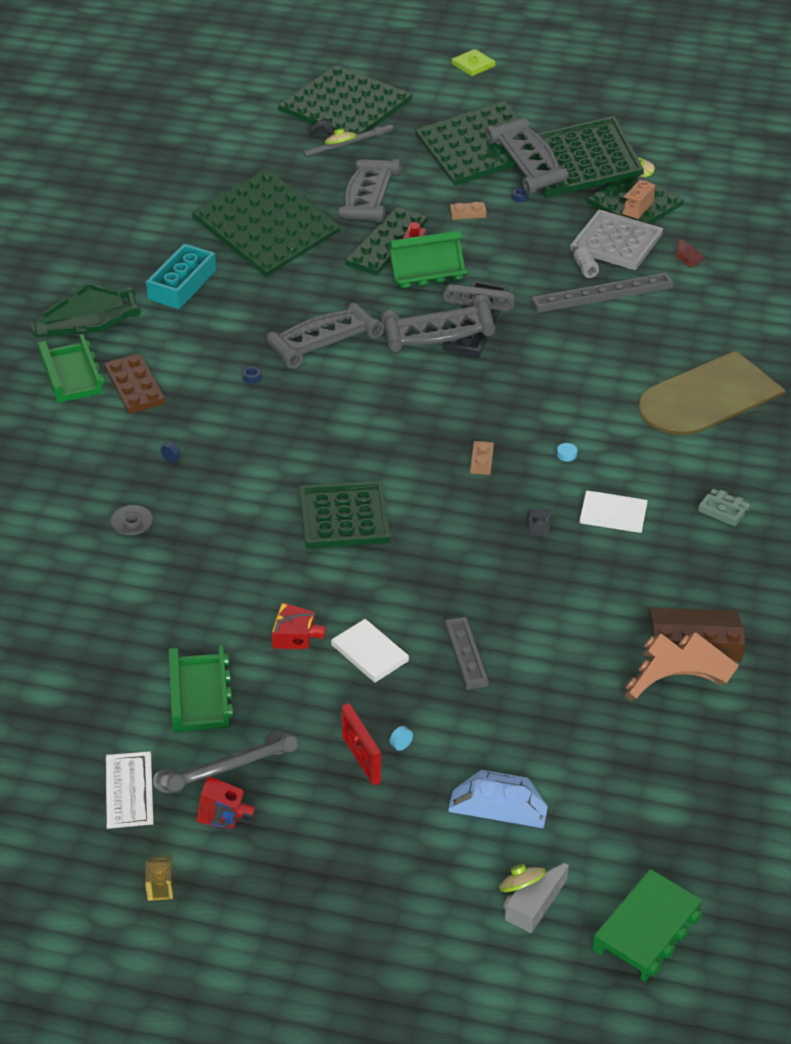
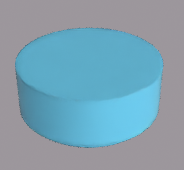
(567, 452)
(401, 738)

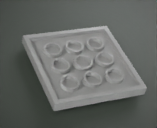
(617, 239)

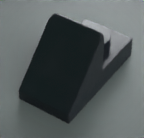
(539, 521)

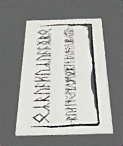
(129, 790)

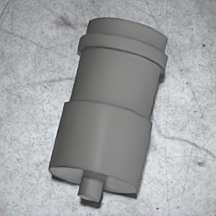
(586, 262)

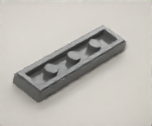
(466, 653)

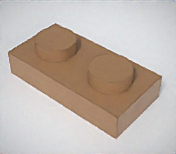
(467, 210)
(482, 458)

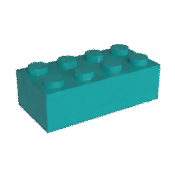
(181, 276)

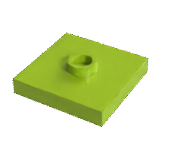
(473, 62)

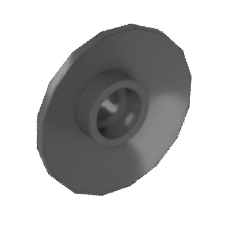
(131, 520)

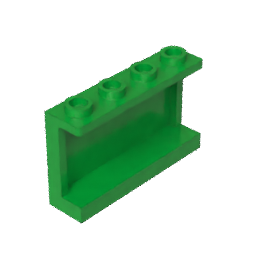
(427, 259)
(71, 370)
(200, 691)
(649, 924)

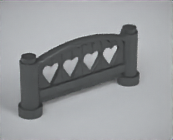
(535, 178)
(372, 209)
(478, 314)
(292, 351)
(275, 743)

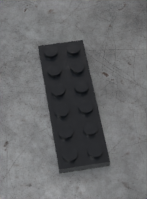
(474, 344)

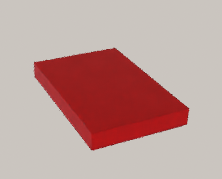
(361, 744)

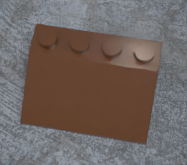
(718, 627)

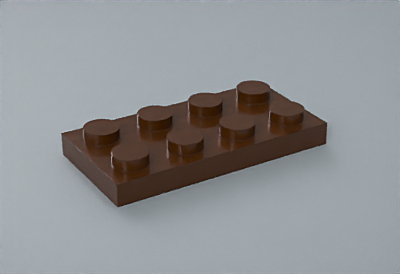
(134, 383)

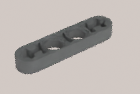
(456, 299)

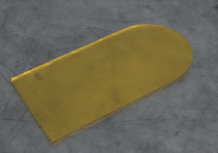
(707, 395)

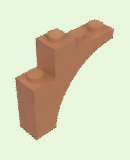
(692, 658)

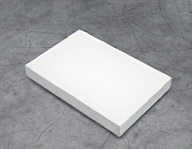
(613, 511)
(370, 650)

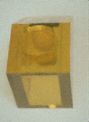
(159, 877)

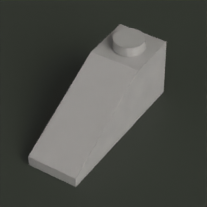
(531, 902)

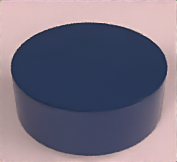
(519, 195)
(251, 375)
(170, 452)

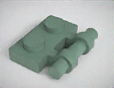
(724, 507)

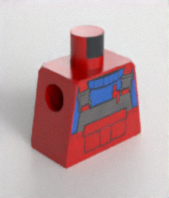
(222, 804)

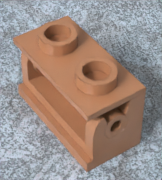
(639, 199)

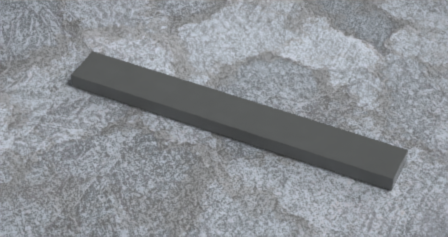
(601, 292)

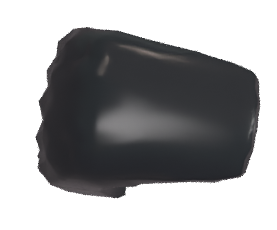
(321, 125)

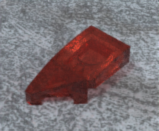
(688, 253)

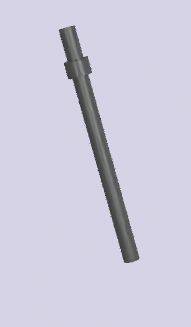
(375, 132)

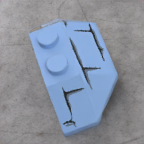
(500, 798)

